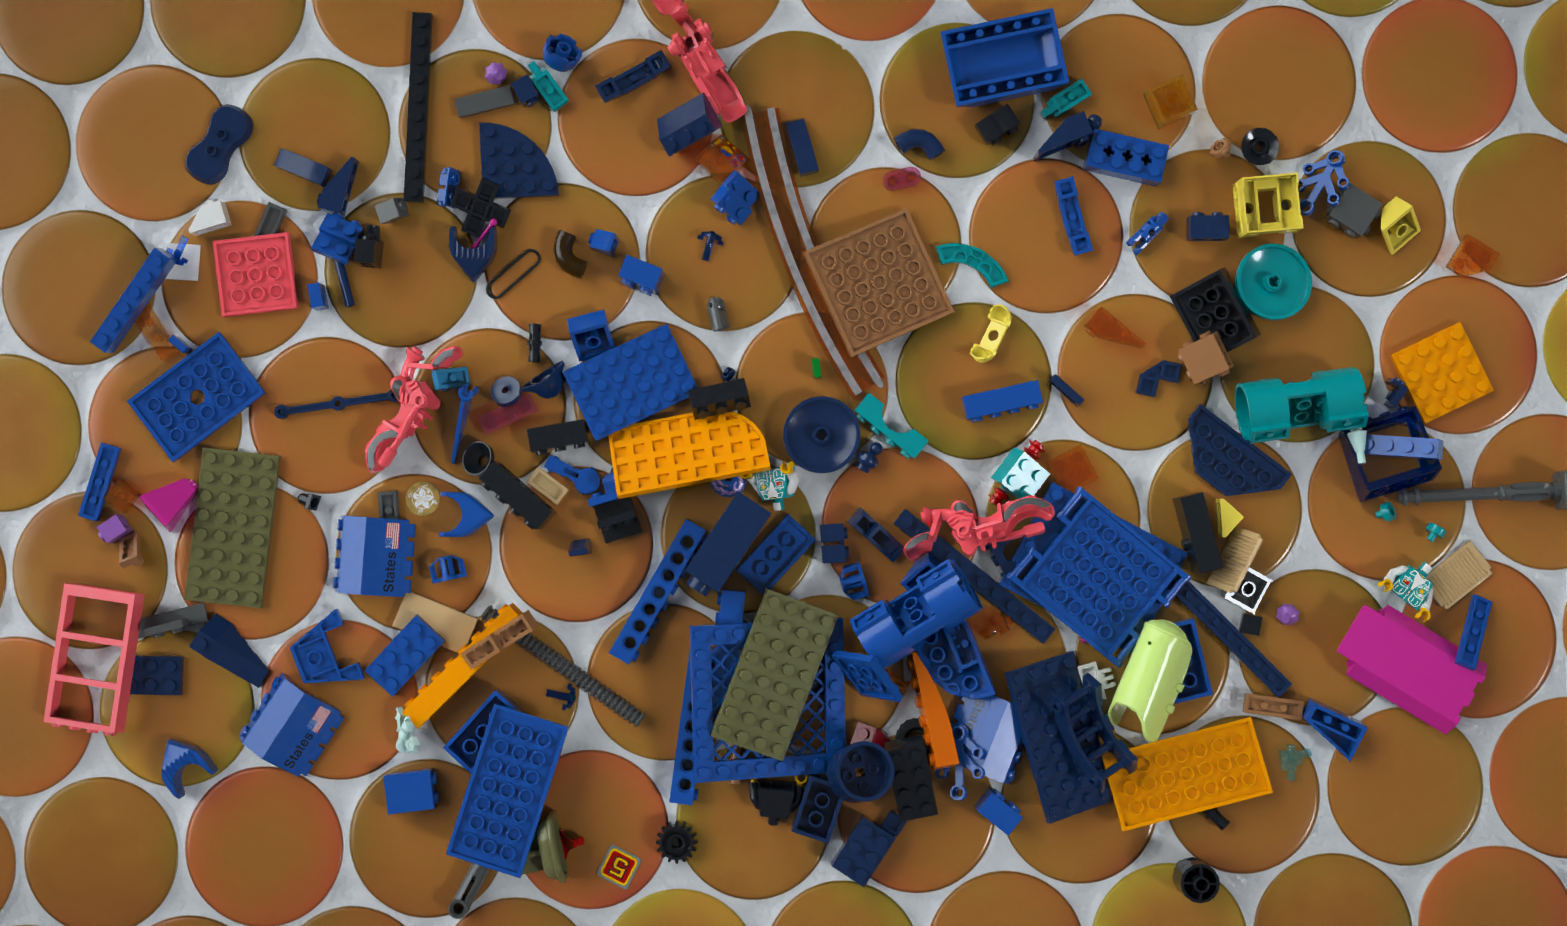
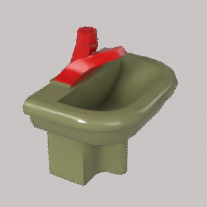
(551, 849)

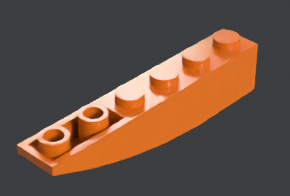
(933, 717)

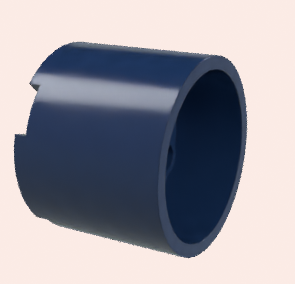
(875, 770)

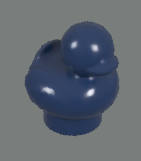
(868, 460)

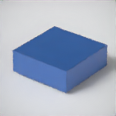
(180, 344)

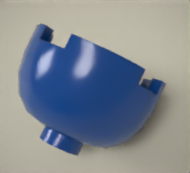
(561, 53)

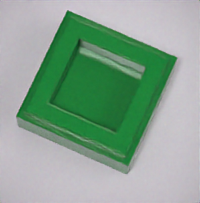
(816, 368)

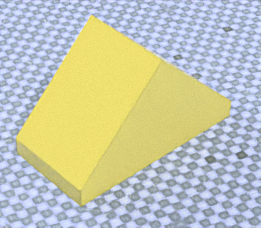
(1227, 517)

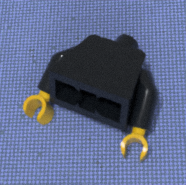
(775, 798)

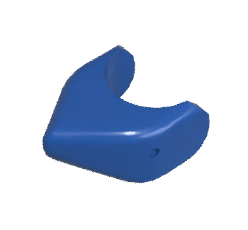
(473, 515)
(175, 760)

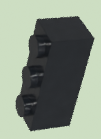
(719, 398)
(558, 436)

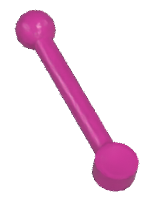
(493, 222)

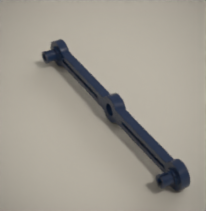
(283, 411)

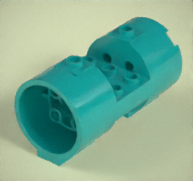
(1329, 399)

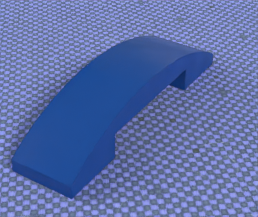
(1072, 216)

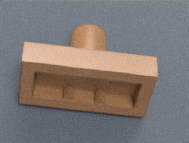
(130, 550)

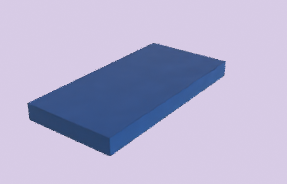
(776, 554)

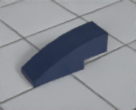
(802, 147)
(303, 167)
(876, 534)

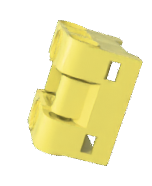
(1284, 190)

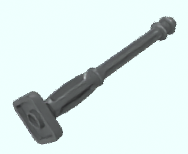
(1513, 492)

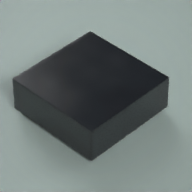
(1250, 624)

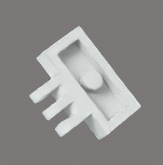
(1099, 675)

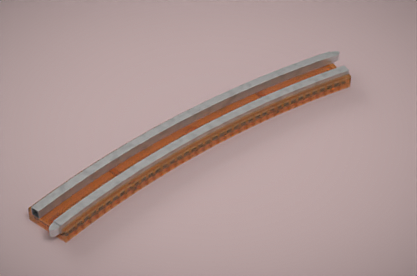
(792, 238)

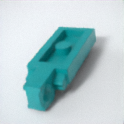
(548, 87)
(1066, 99)

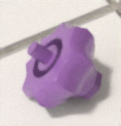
(495, 73)
(1287, 614)

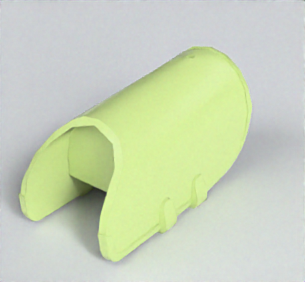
(1153, 677)

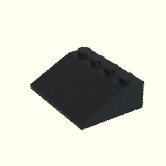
(1214, 307)

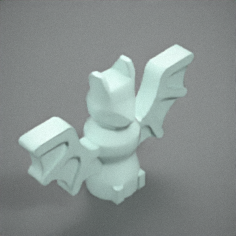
(406, 741)

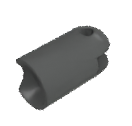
(717, 314)

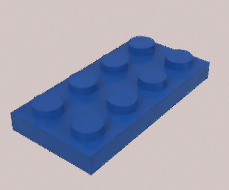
(405, 655)

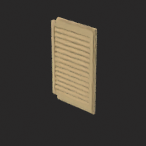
(1235, 560)
(1458, 575)

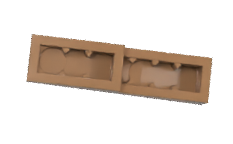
(499, 639)

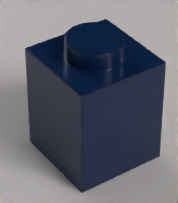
(526, 91)

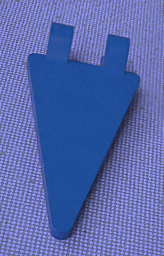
(466, 398)

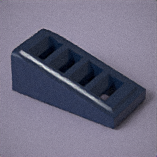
(580, 547)

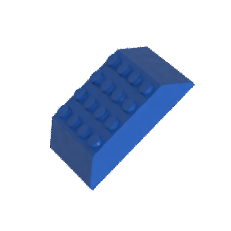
(1004, 58)

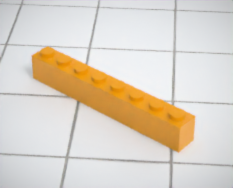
(455, 674)

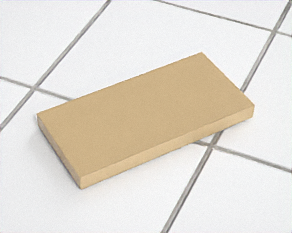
(448, 622)

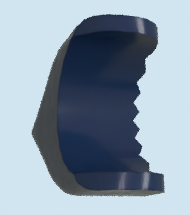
(476, 260)

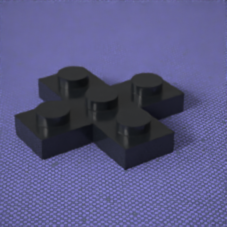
(480, 207)

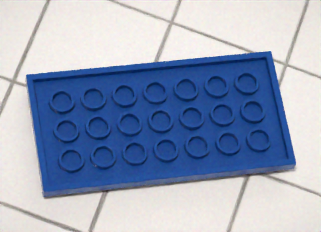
(507, 790)

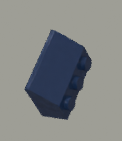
(687, 124)

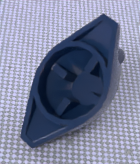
(548, 383)

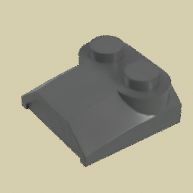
(1249, 592)

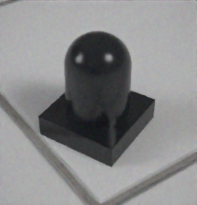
(310, 501)

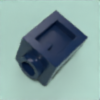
(1394, 396)

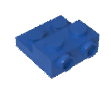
(735, 198)
(337, 238)

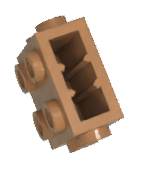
(1205, 358)

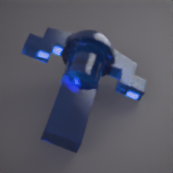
(711, 235)
(179, 250)
(570, 698)

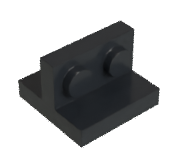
(617, 519)

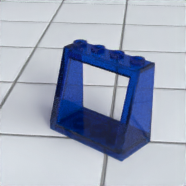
(1425, 473)

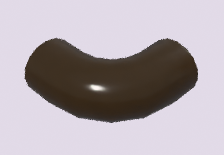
(564, 255)

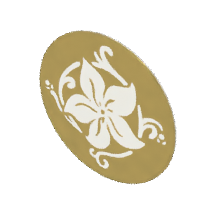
(422, 498)

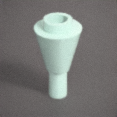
(1358, 440)

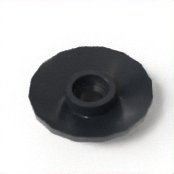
(1268, 143)

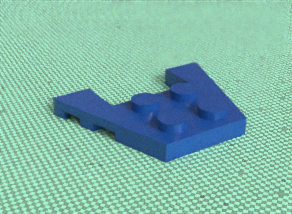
(316, 657)

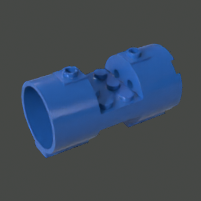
(937, 601)

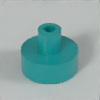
(1386, 511)
(1434, 531)

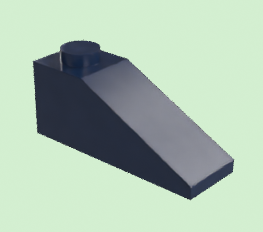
(338, 190)

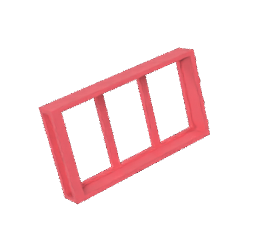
(126, 664)

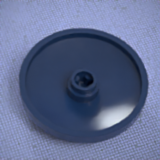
(821, 434)

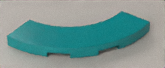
(974, 258)

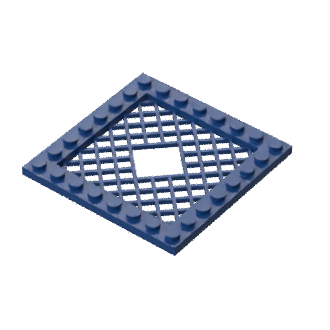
(710, 770)

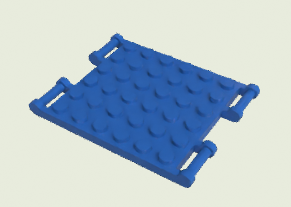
(1099, 577)

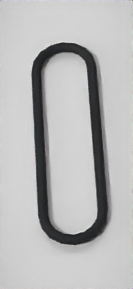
(507, 268)

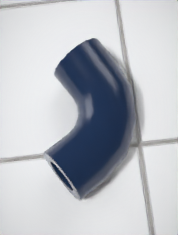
(919, 139)

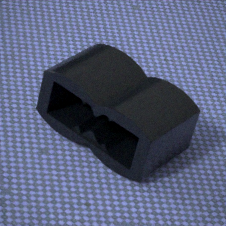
(997, 124)

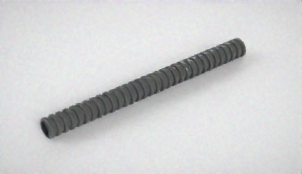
(574, 674)

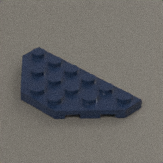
(1228, 459)

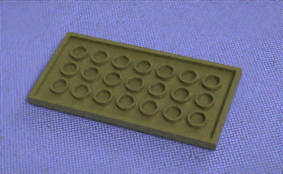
(232, 528)
(774, 675)

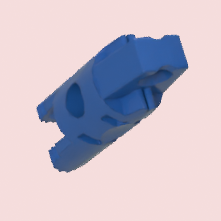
(1147, 232)

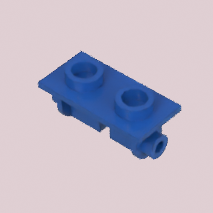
(449, 178)

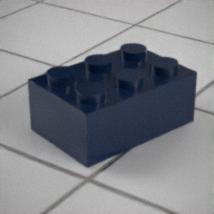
(817, 810)
(863, 850)

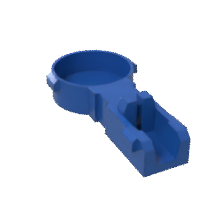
(587, 480)

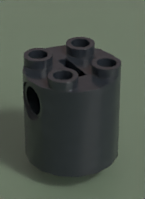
(1196, 880)

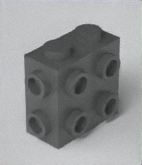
(1353, 212)

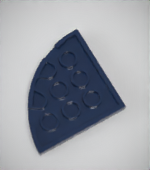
(515, 163)

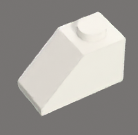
(210, 218)

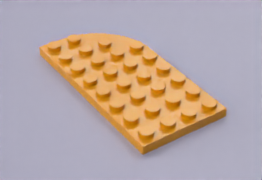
(685, 452)

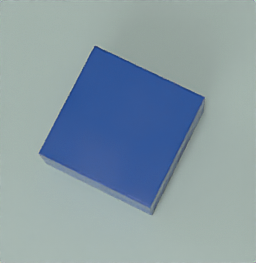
(318, 296)

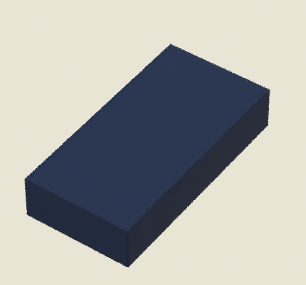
(1066, 390)

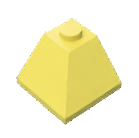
(1398, 224)

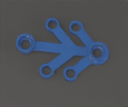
(1323, 179)
(963, 760)

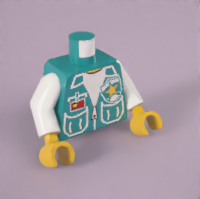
(775, 484)
(1411, 587)

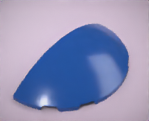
(956, 662)

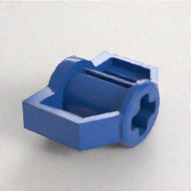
(445, 577)
(854, 581)

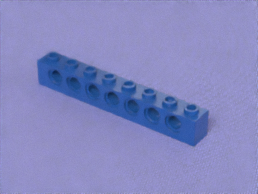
(619, 648)
(678, 793)

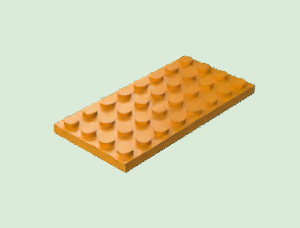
(1189, 774)

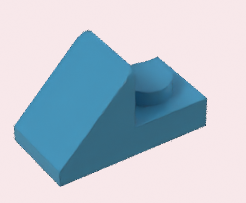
(450, 378)

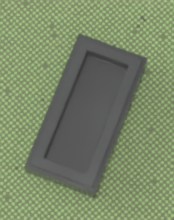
(271, 220)

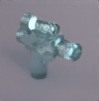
(1292, 759)

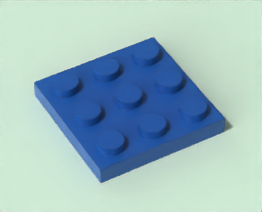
(867, 675)

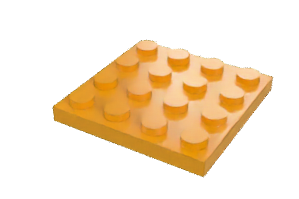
(1441, 372)

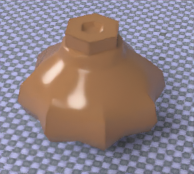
(1221, 149)

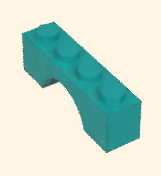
(909, 442)

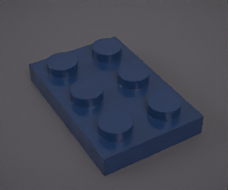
(157, 675)

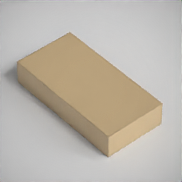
(547, 485)

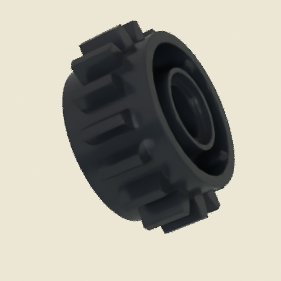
(676, 852)

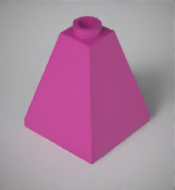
(170, 501)

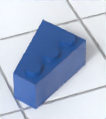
(1338, 728)

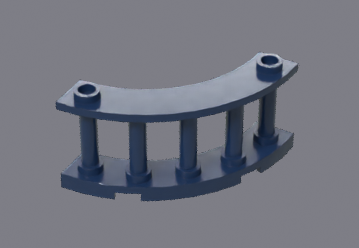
(1092, 693)

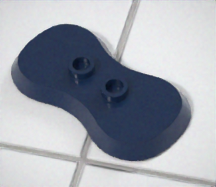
(227, 131)

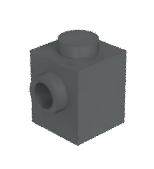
(392, 210)

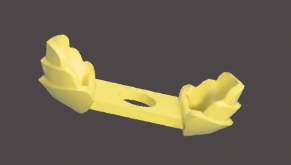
(1000, 321)

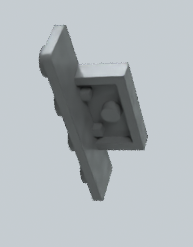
(172, 621)

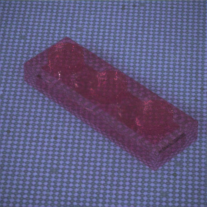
(505, 416)

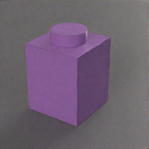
(114, 528)

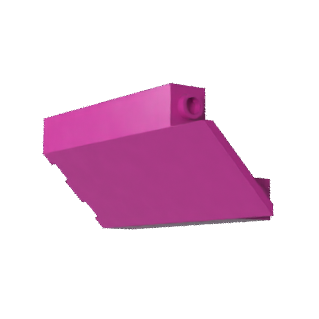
(1409, 666)

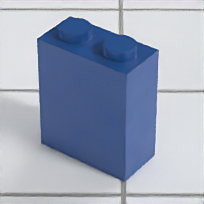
(411, 791)

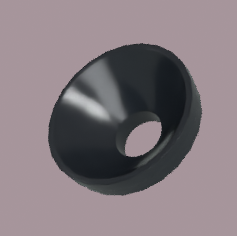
(472, 458)

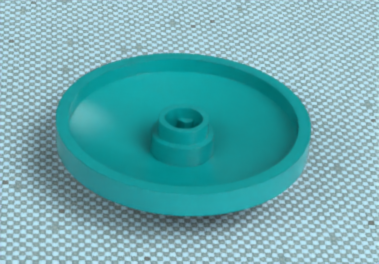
(1273, 282)

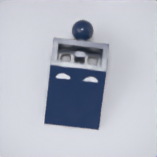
(1073, 131)

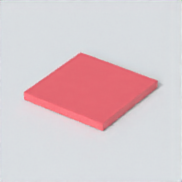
(255, 274)

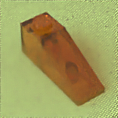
(1107, 327)

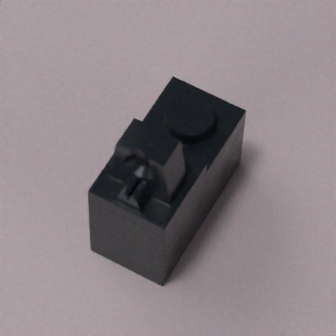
(369, 248)

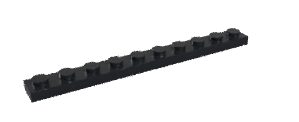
(418, 107)

